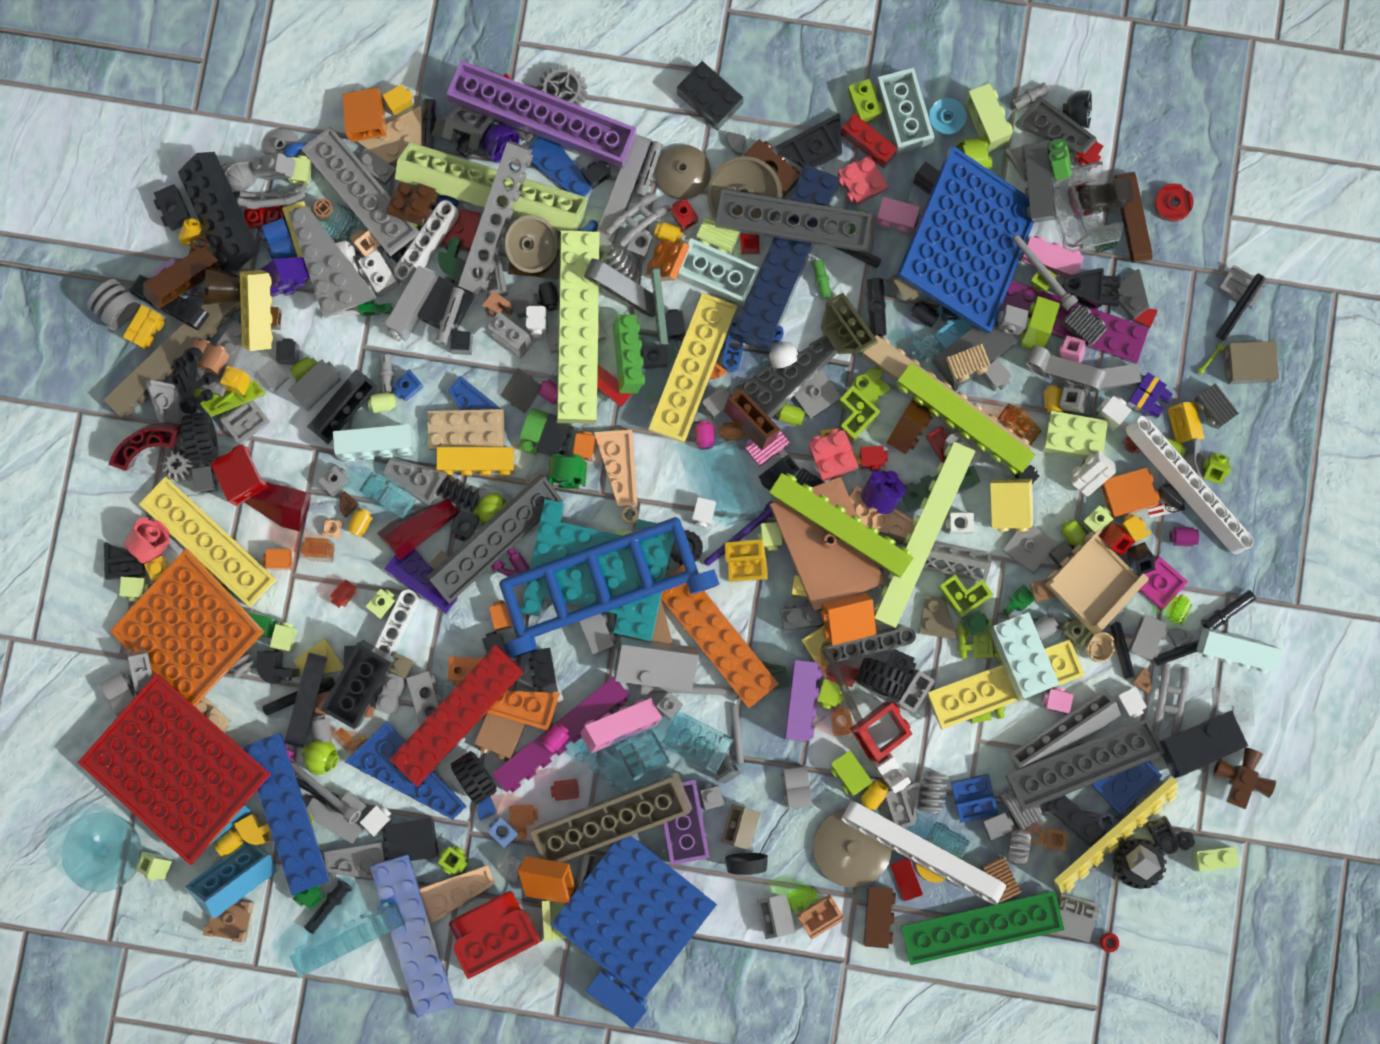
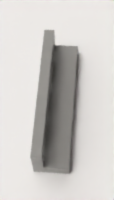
(958, 555)

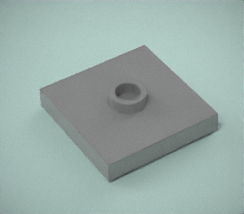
(817, 395)
(1029, 547)

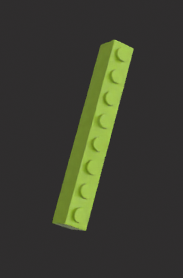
(965, 419)
(841, 525)

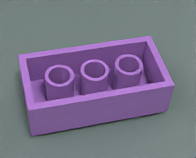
(801, 701)
(687, 834)

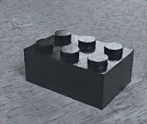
(709, 95)

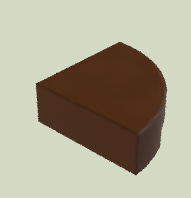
(347, 504)

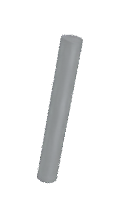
(737, 734)

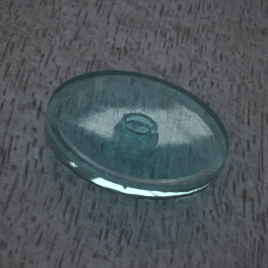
(101, 852)

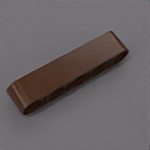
(1135, 224)

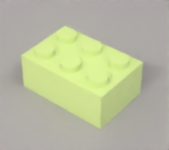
(988, 117)
(1073, 435)

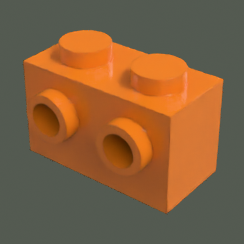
(460, 667)

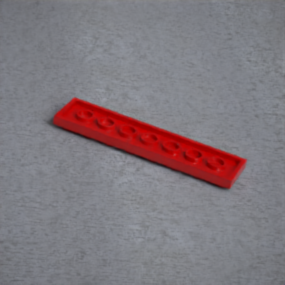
(456, 715)

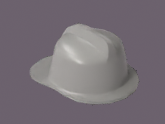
(1195, 458)

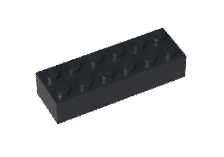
(218, 211)

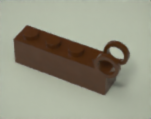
(181, 275)

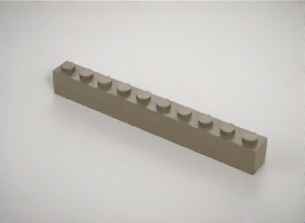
(159, 364)

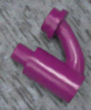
(517, 562)

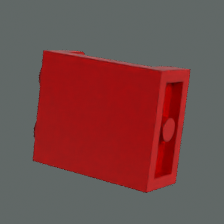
(238, 475)

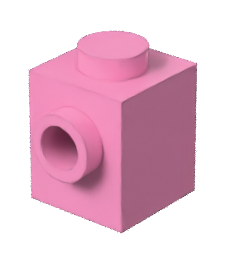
(1072, 349)
(1057, 700)

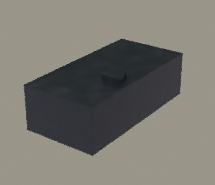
(358, 684)
(1203, 744)

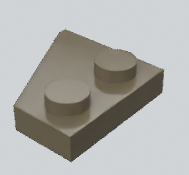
(936, 619)

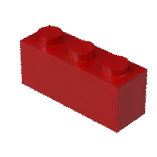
(868, 140)

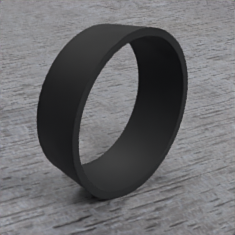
(746, 863)

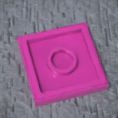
(1162, 584)

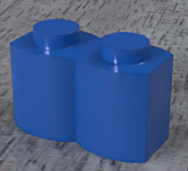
(279, 239)

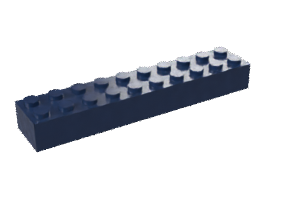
(782, 267)

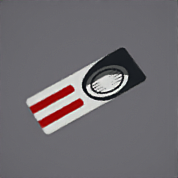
(1163, 509)

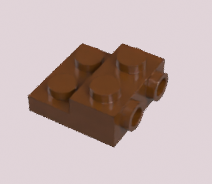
(412, 202)

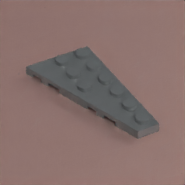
(776, 386)

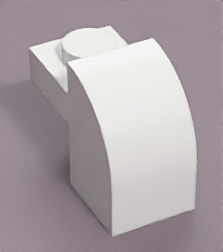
(891, 773)

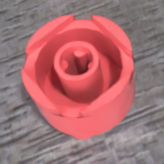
(147, 539)

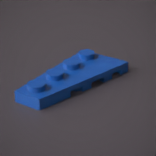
(558, 166)

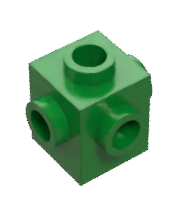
(310, 899)

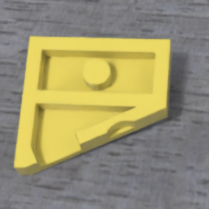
(322, 648)

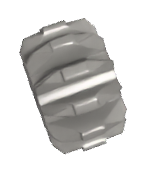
(182, 470)
(1019, 846)

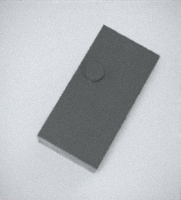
(994, 343)

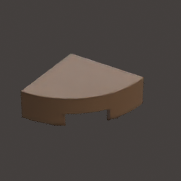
(1143, 681)

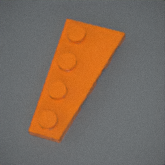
(527, 707)

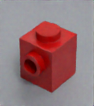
(1090, 156)
(684, 214)
(873, 457)
(1114, 535)

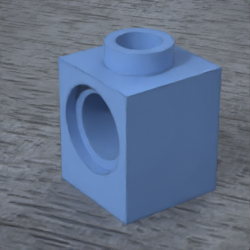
(511, 832)

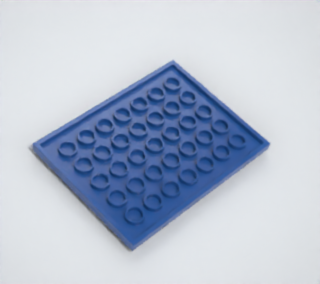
(965, 240)

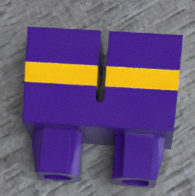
(1147, 395)

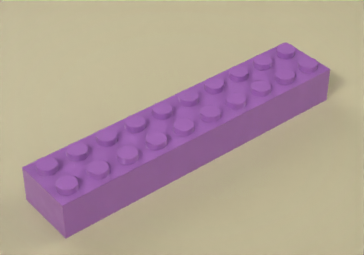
(541, 114)

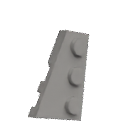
(417, 479)

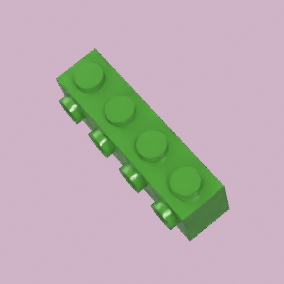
(628, 353)

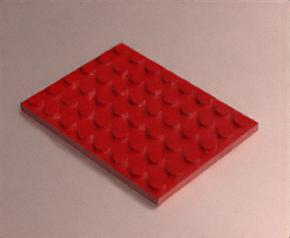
(174, 768)

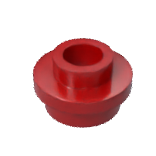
(1115, 942)

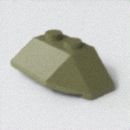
(845, 327)

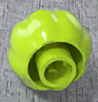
(489, 506)
(320, 757)

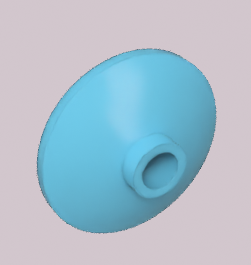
(951, 108)

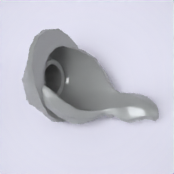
(239, 175)

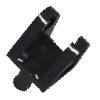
(1089, 287)

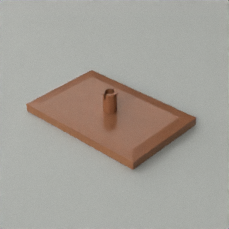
(825, 568)

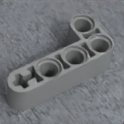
(1064, 370)

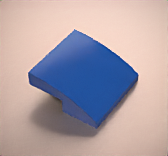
(974, 798)

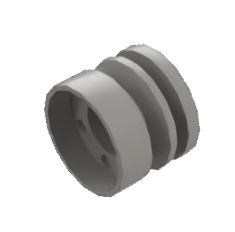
(113, 304)

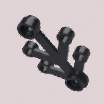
(188, 403)

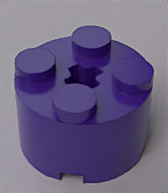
(883, 491)

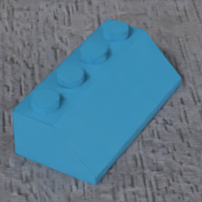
(231, 879)

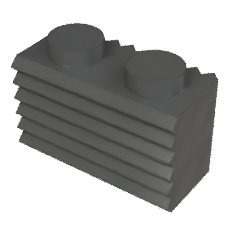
(1084, 325)
(1215, 406)

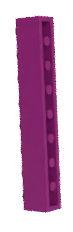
(535, 754)

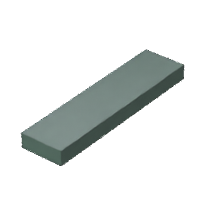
(658, 305)

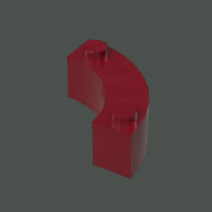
(150, 436)

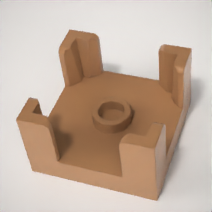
(232, 922)

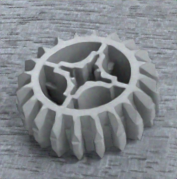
(567, 75)

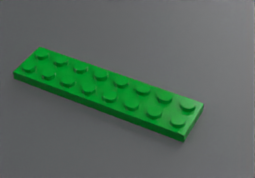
(982, 928)

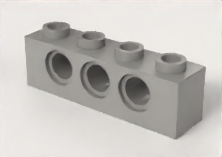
(416, 685)

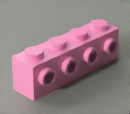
(620, 725)

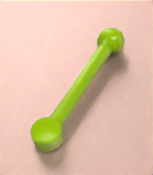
(1220, 347)

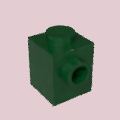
(974, 623)

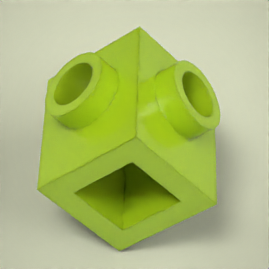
(1216, 467)
(445, 859)

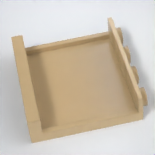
(1094, 582)

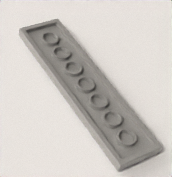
(358, 190)

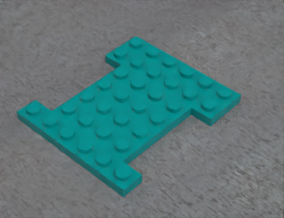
(618, 568)

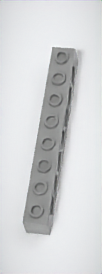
(468, 278)

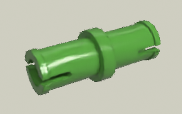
(821, 279)

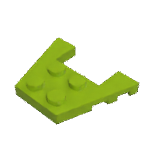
(230, 399)

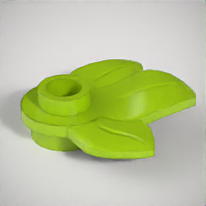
(873, 385)

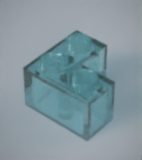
(386, 493)

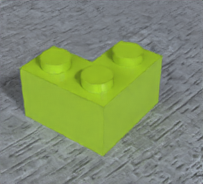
(1040, 323)
(861, 411)
(963, 600)

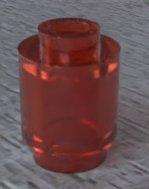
(343, 593)

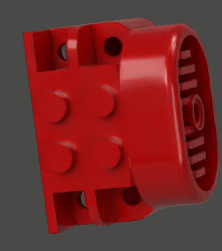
(492, 934)

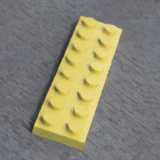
(693, 368)
(208, 542)
(994, 689)
(1121, 831)

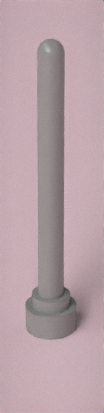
(1067, 299)
(646, 690)
(350, 813)

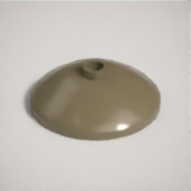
(683, 183)
(541, 243)

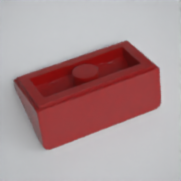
(906, 879)

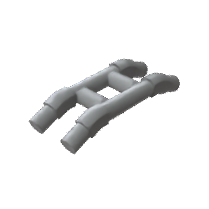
(258, 200)
(635, 227)
(1180, 691)

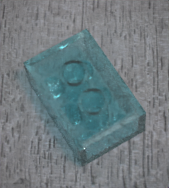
(697, 742)

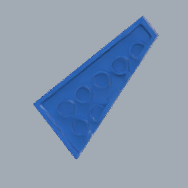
(374, 760)

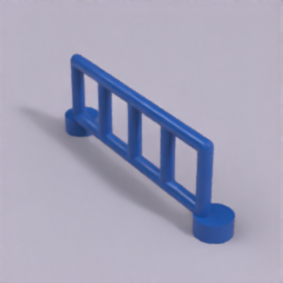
(526, 640)

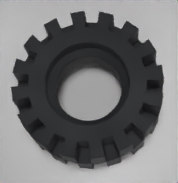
(697, 547)

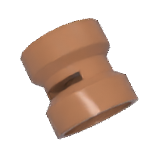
(324, 213)

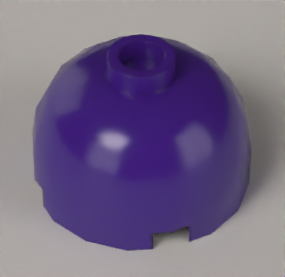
(496, 140)

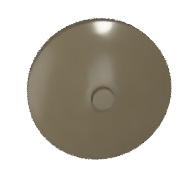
(746, 176)
(848, 854)

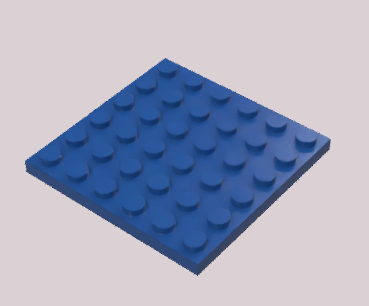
(633, 915)

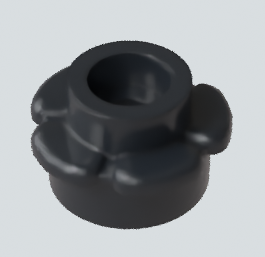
(1185, 835)

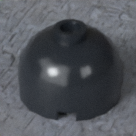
(1079, 107)

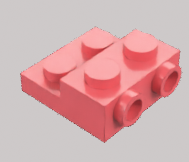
(862, 180)
(832, 454)

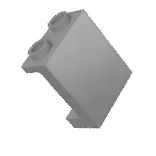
(510, 335)

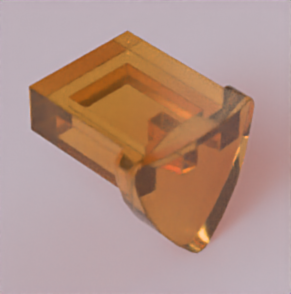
(347, 742)

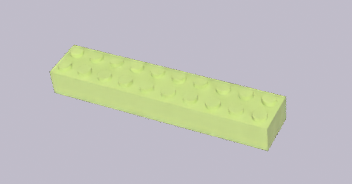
(474, 181)
(577, 329)

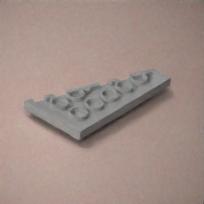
(330, 271)

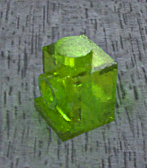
(802, 898)

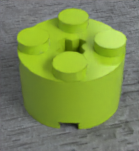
(976, 149)

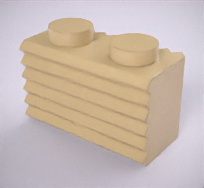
(968, 362)

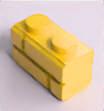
(144, 327)

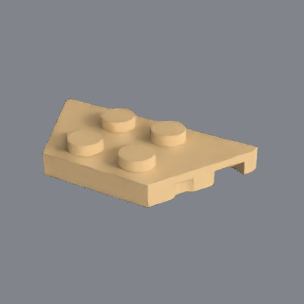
(399, 134)

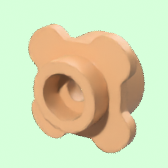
(328, 523)

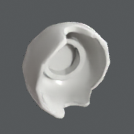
(783, 355)

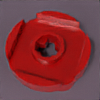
(1167, 211)

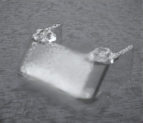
(1072, 225)

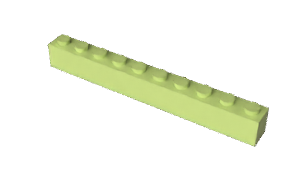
(925, 532)

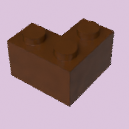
(913, 422)

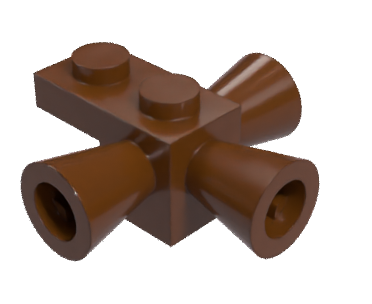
(1244, 778)

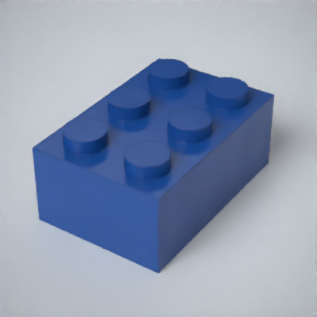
(617, 998)

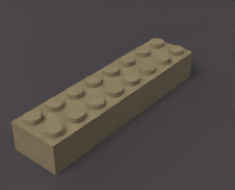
(612, 819)

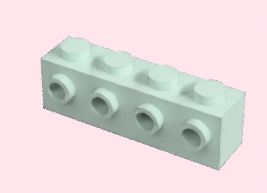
(1239, 649)

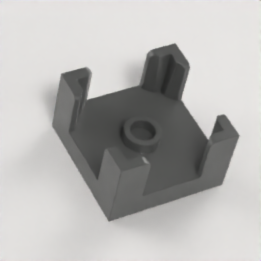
(467, 122)

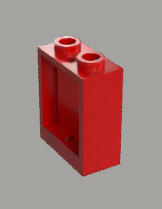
(864, 738)

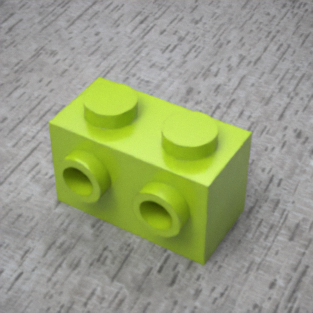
(865, 101)
(850, 773)

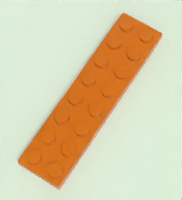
(720, 642)

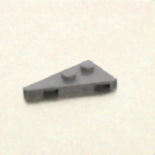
(165, 402)

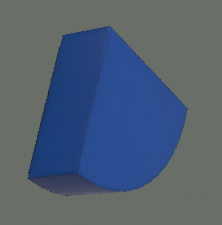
(486, 809)

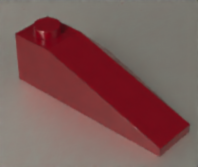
(282, 505)
(407, 534)

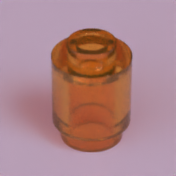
(731, 431)

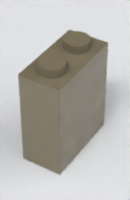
(1251, 362)

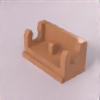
(495, 304)
(820, 916)

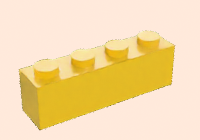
(476, 460)

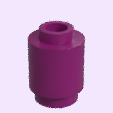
(1184, 536)

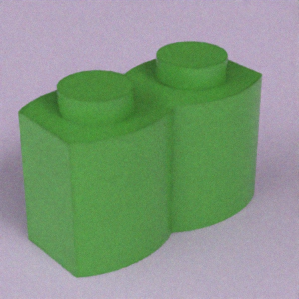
(1059, 159)

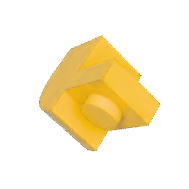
(252, 830)

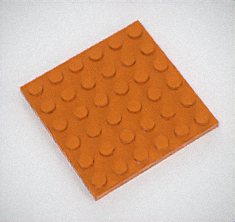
(188, 627)

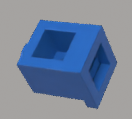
(414, 386)

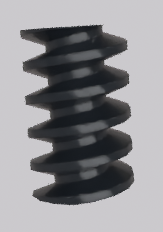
(460, 493)

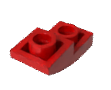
(258, 217)

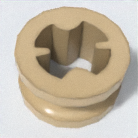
(625, 511)

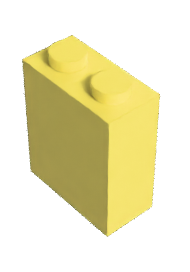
(1011, 504)

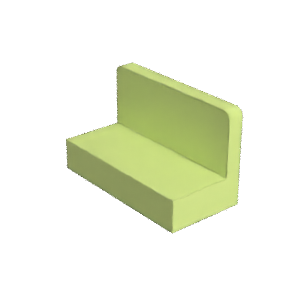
(550, 911)

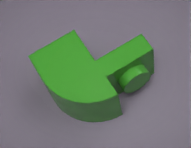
(532, 430)

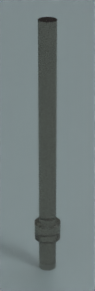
(834, 668)

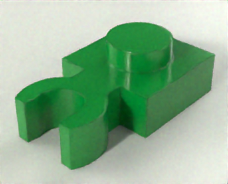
(371, 309)

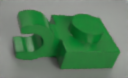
(1020, 599)

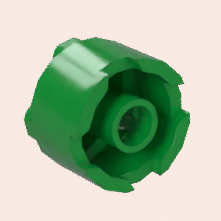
(567, 471)

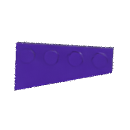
(413, 573)

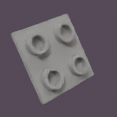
(1077, 917)

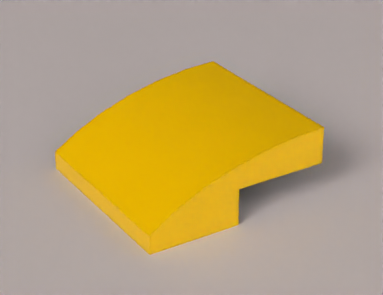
(746, 561)

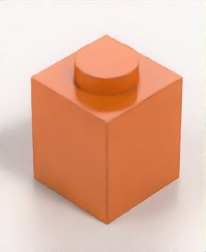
(585, 445)
(278, 559)
(500, 616)

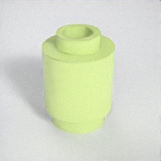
(382, 402)

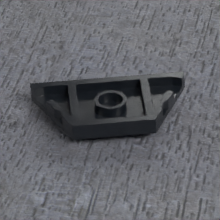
(815, 145)

